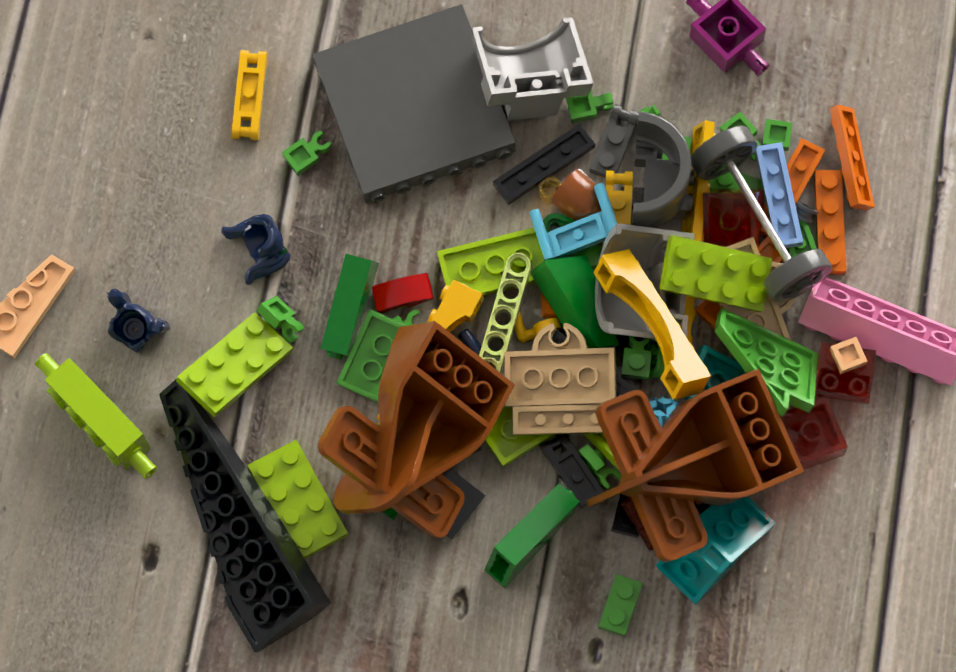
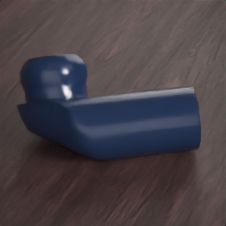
(470, 341)

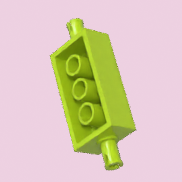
(97, 413)

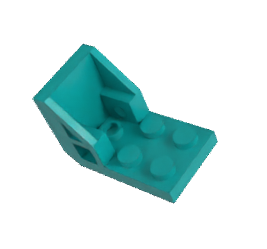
(730, 534)

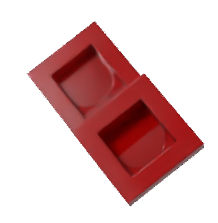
(401, 292)

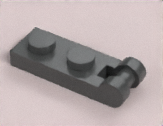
(614, 141)

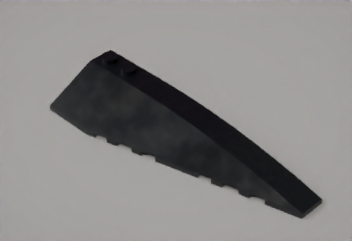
(256, 557)

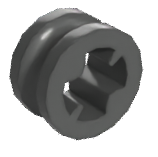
(805, 212)

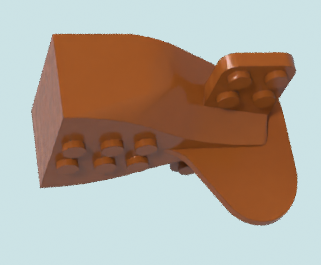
(432, 414)
(706, 452)

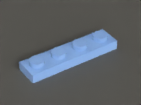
(779, 194)

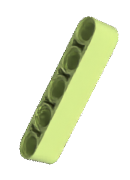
(509, 306)

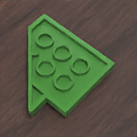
(784, 364)

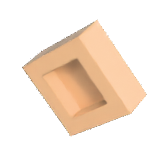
(848, 355)

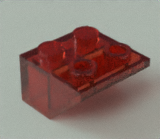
(848, 386)

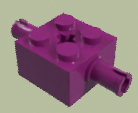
(728, 34)

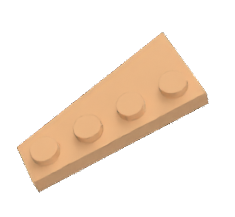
(30, 302)

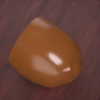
(576, 196)

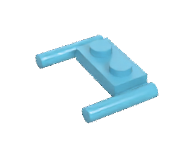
(577, 234)

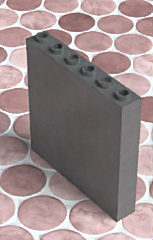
(412, 104)

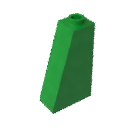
(570, 292)
(348, 305)
(531, 535)

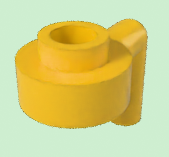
(526, 335)

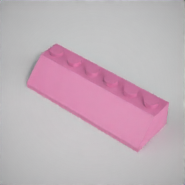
(881, 326)

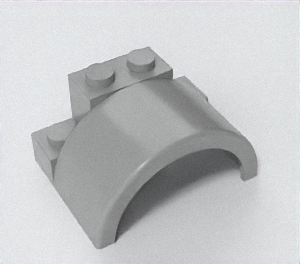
(533, 76)
(644, 243)

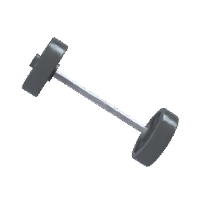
(723, 155)

